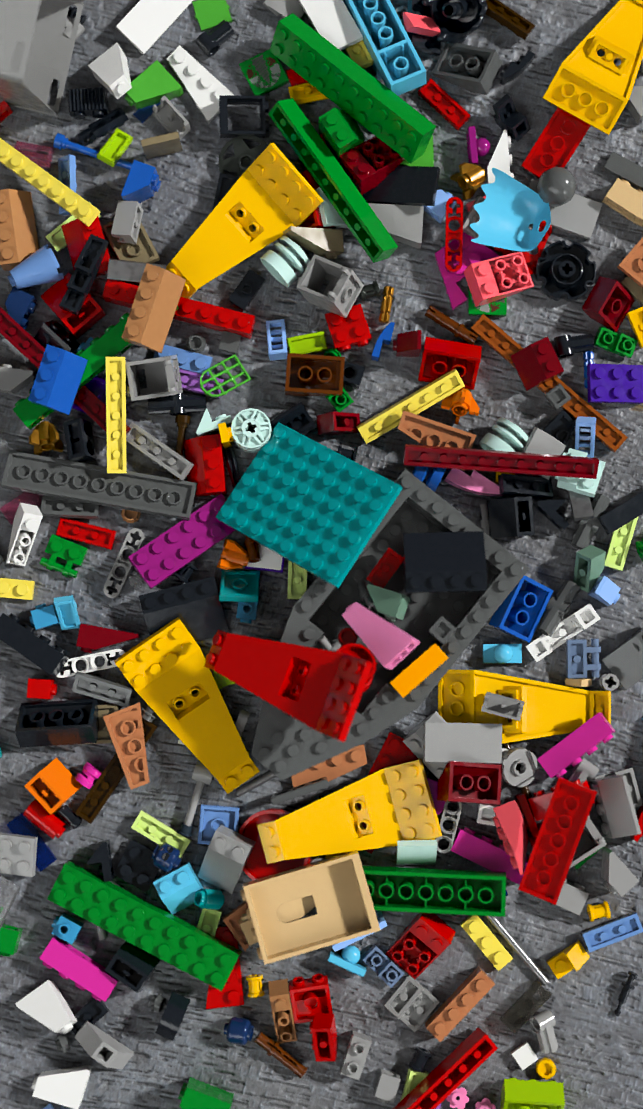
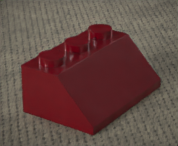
(470, 783)

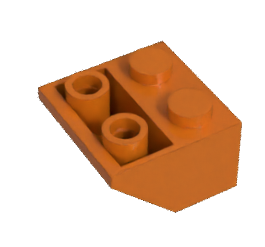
(53, 786)

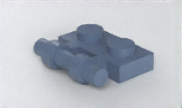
(577, 658)

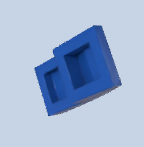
(384, 338)

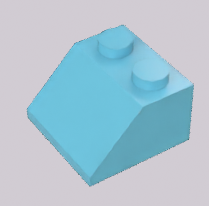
(178, 887)

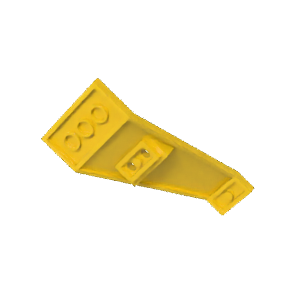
(593, 85)
(271, 199)
(167, 671)
(547, 708)
(393, 805)

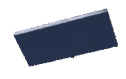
(144, 113)

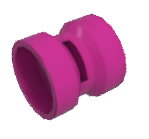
(88, 775)

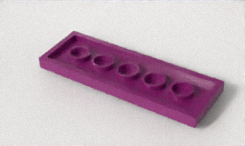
(181, 544)

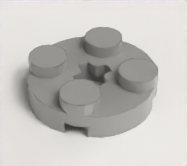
(527, 770)

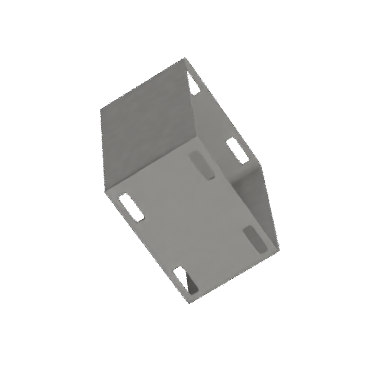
(35, 51)

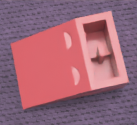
(498, 278)
(512, 832)

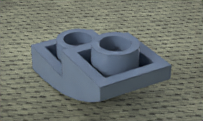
(382, 965)

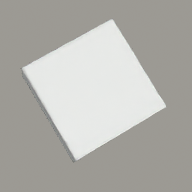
(524, 1055)

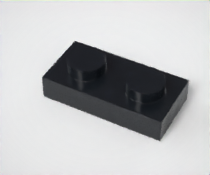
(91, 1012)

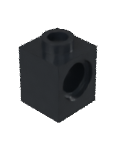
(358, 371)

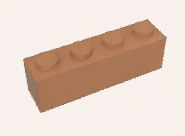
(459, 1004)

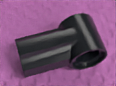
(211, 41)
(568, 345)

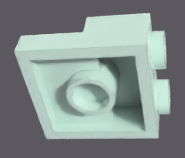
(580, 485)

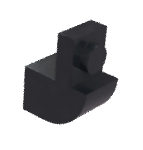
(510, 119)
(172, 1016)

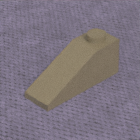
(317, 240)

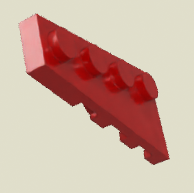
(233, 991)

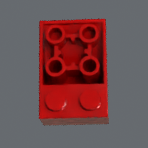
(77, 324)
(421, 943)

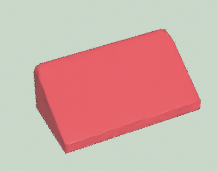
(420, 24)

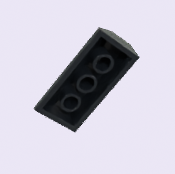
(57, 723)

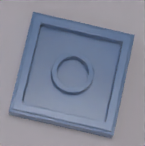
(212, 817)

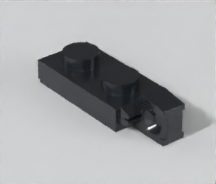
(103, 126)

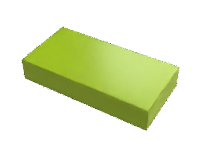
(114, 147)
(307, 343)

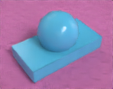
(67, 612)
(502, 653)
(348, 960)

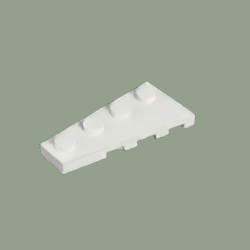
(198, 82)

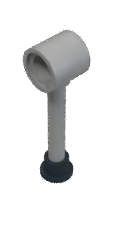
(202, 776)

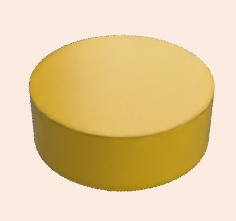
(545, 1068)

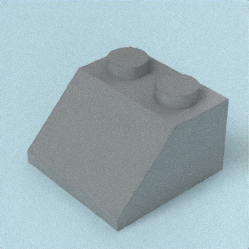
(615, 874)

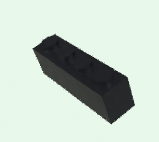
(30, 645)

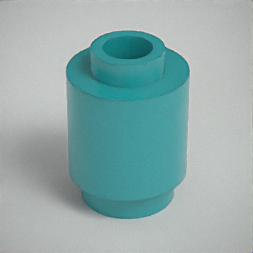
(209, 899)

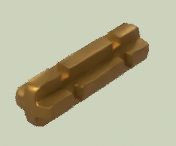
(386, 304)

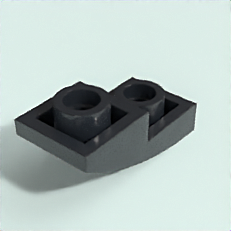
(516, 69)

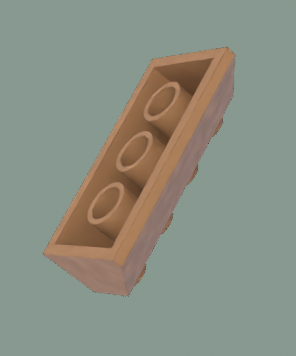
(17, 227)
(153, 308)

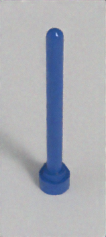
(62, 142)

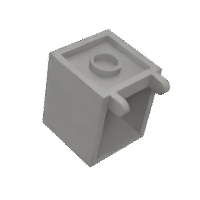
(339, 293)
(161, 377)
(589, 843)

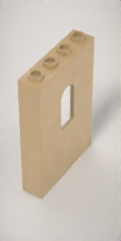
(340, 901)

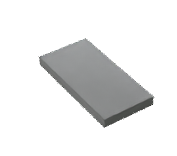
(575, 216)
(462, 742)

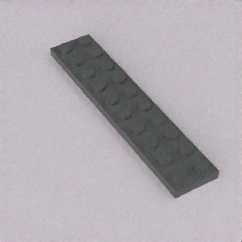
(95, 486)

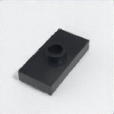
(246, 290)

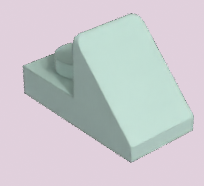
(208, 427)

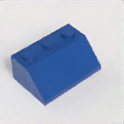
(58, 379)
(522, 609)

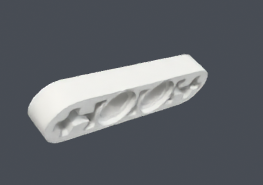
(90, 665)

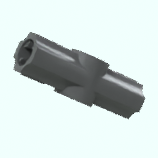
(590, 526)
(558, 608)

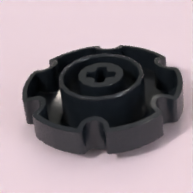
(575, 261)

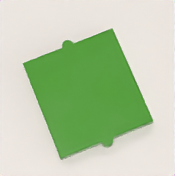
(211, 13)

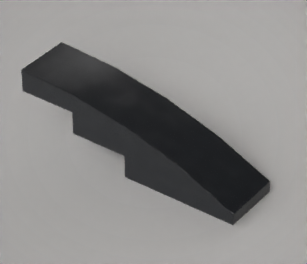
(84, 274)

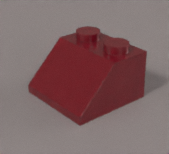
(608, 303)
(537, 364)

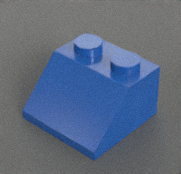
(141, 182)

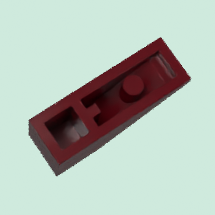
(97, 637)

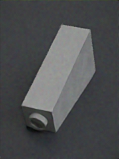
(401, 222)

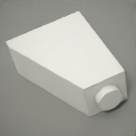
(112, 71)
(48, 1008)
(62, 1085)

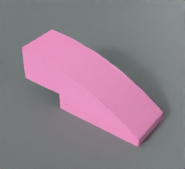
(474, 483)

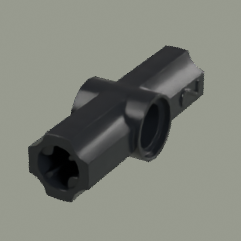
(177, 404)

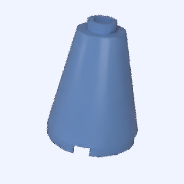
(36, 269)

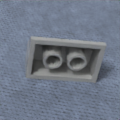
(415, 743)
(615, 806)

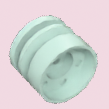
(289, 258)
(507, 437)
(245, 439)

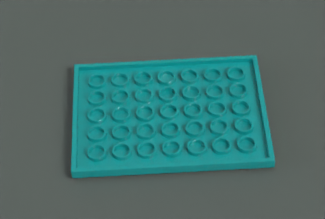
(309, 504)

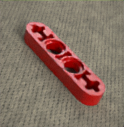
(450, 234)

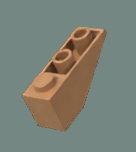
(282, 1011)

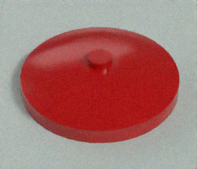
(256, 864)

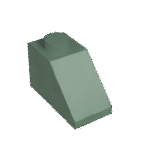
(588, 567)
(389, 602)

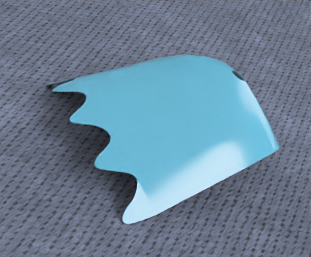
(508, 213)

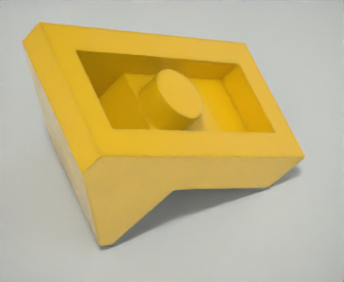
(568, 959)

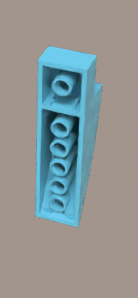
(388, 45)

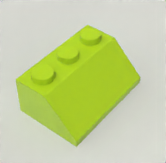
(532, 1094)

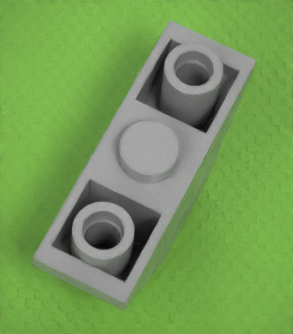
(14, 379)
(103, 1047)

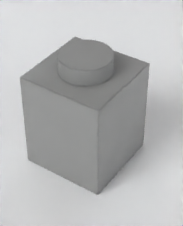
(387, 1086)

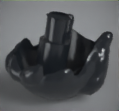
(456, 18)

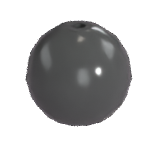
(556, 186)

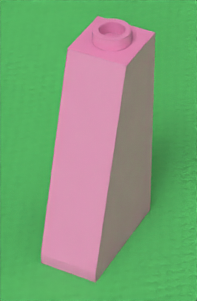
(382, 637)

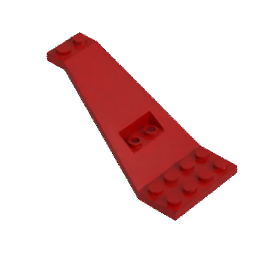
(300, 680)

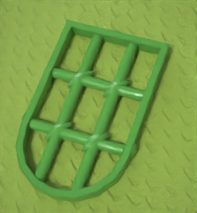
(232, 378)

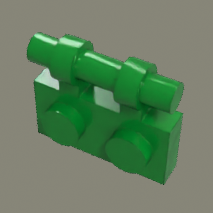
(66, 550)

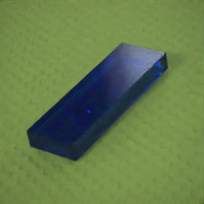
(22, 826)

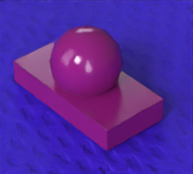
(476, 148)

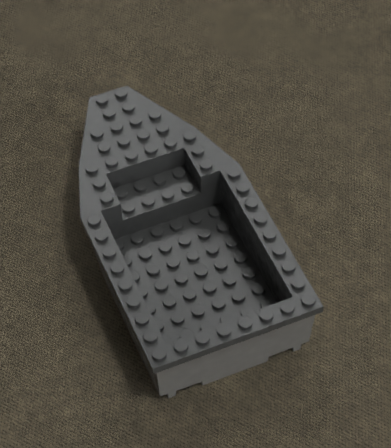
(291, 746)

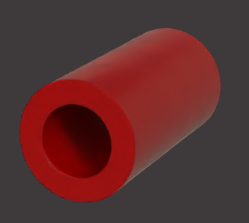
(44, 820)

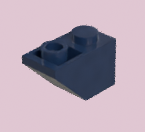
(20, 305)

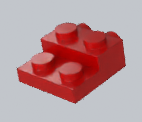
(349, 330)
(309, 997)

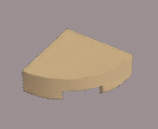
(578, 682)

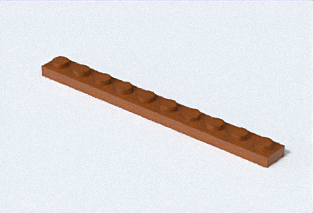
(506, 347)

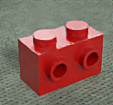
(324, 1036)

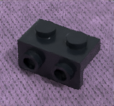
(54, 335)
(296, 419)

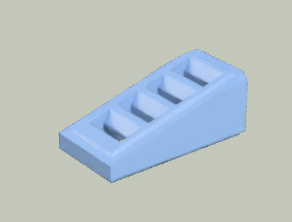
(280, 351)
(585, 424)

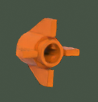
(461, 403)
(232, 556)

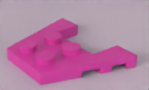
(471, 253)

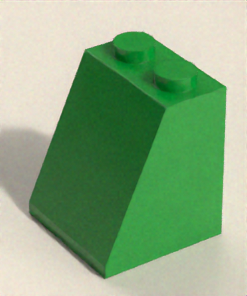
(340, 131)
(203, 1096)

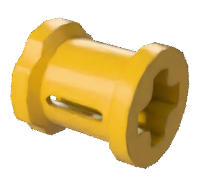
(598, 911)
(255, 985)

